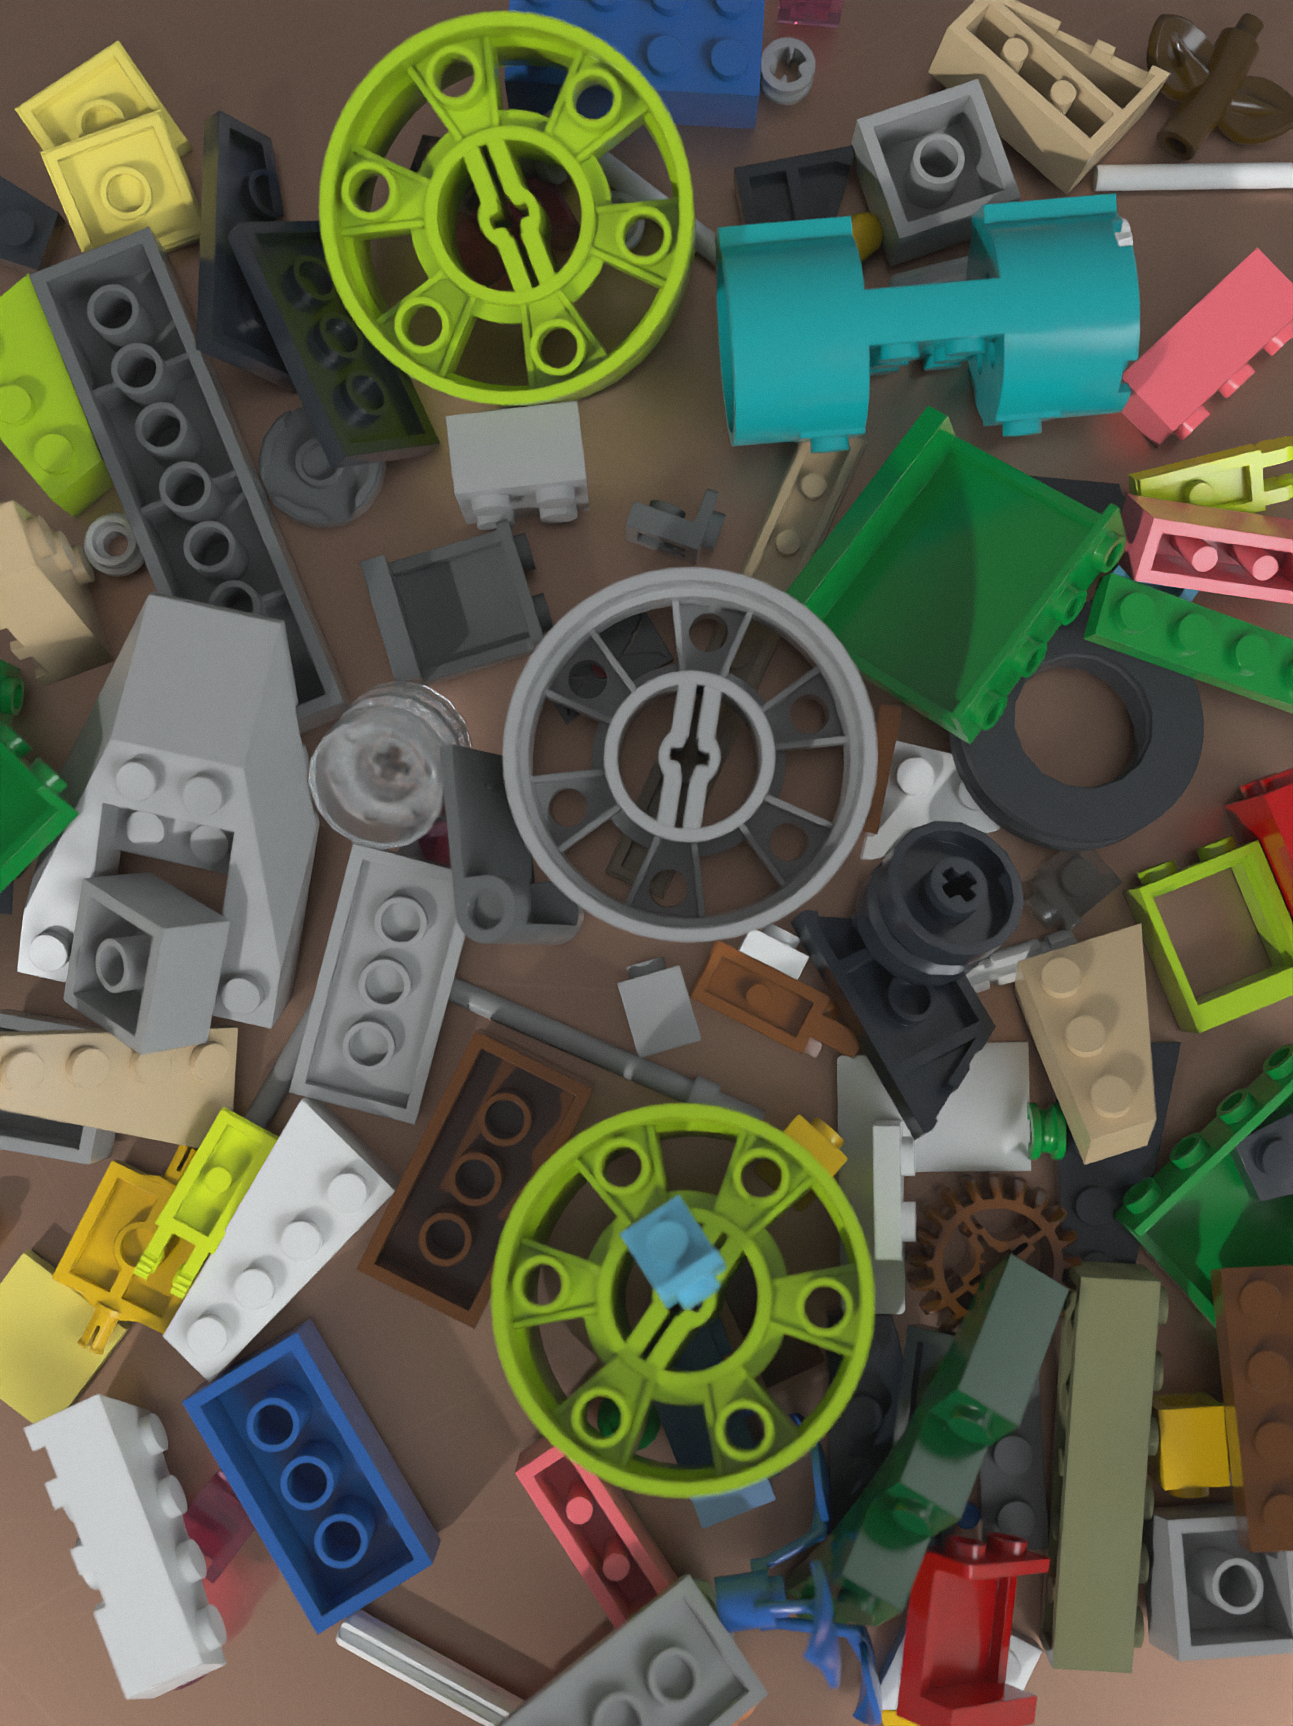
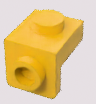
(819, 1141)

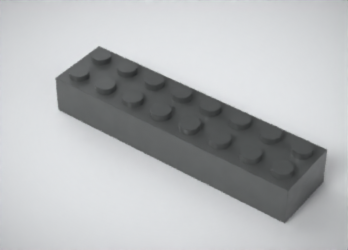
(180, 450)

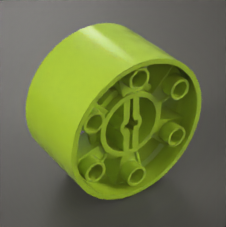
(476, 141)
(644, 1360)

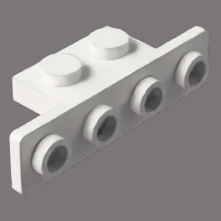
(875, 1177)

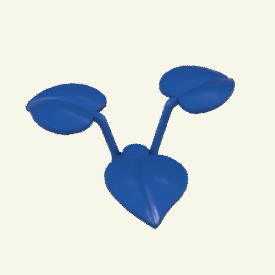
(760, 1602)

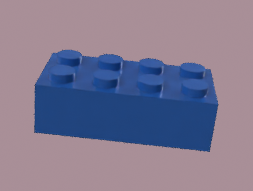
(691, 52)
(313, 1476)

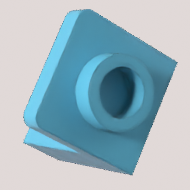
(675, 1255)

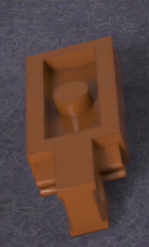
(771, 1003)

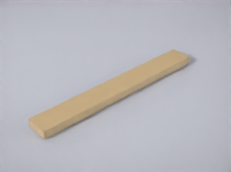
(782, 548)

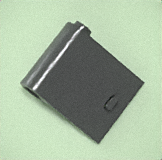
(491, 862)

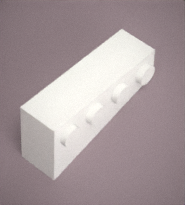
(291, 1222)
(133, 1543)

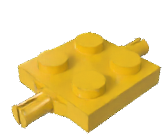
(111, 1243)

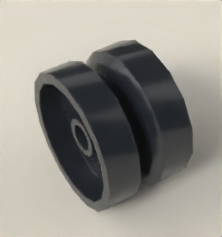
(939, 903)

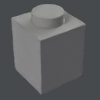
(658, 1007)

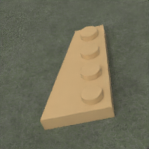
(108, 1086)

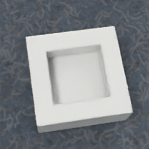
(775, 949)

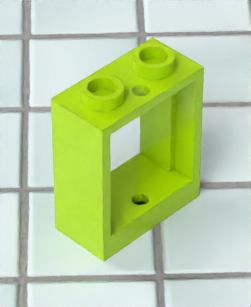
(1266, 910)

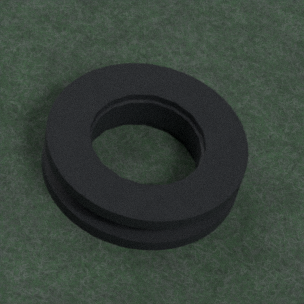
(1075, 818)

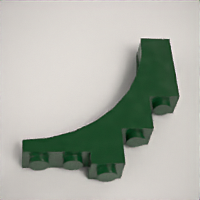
(936, 1459)

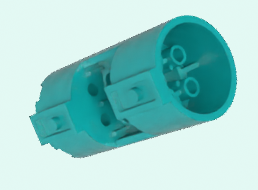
(1038, 320)

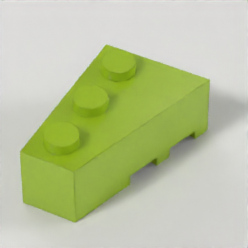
(41, 408)

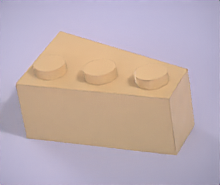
(1045, 88)
(48, 598)
(1094, 1038)

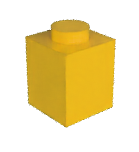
(1190, 1444)

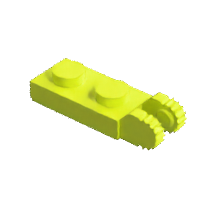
(1223, 478)
(208, 1195)

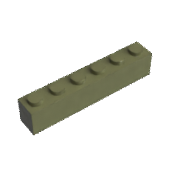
(1101, 1467)

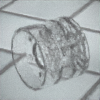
(365, 782)

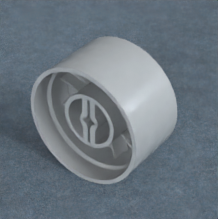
(732, 602)

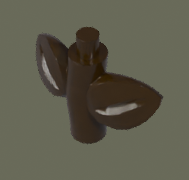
(1215, 86)

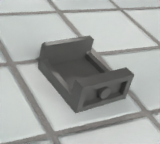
(457, 607)

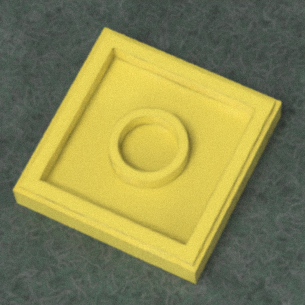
(93, 98)
(125, 183)
(39, 1336)

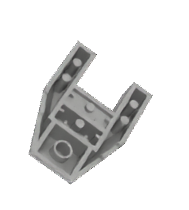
(196, 767)

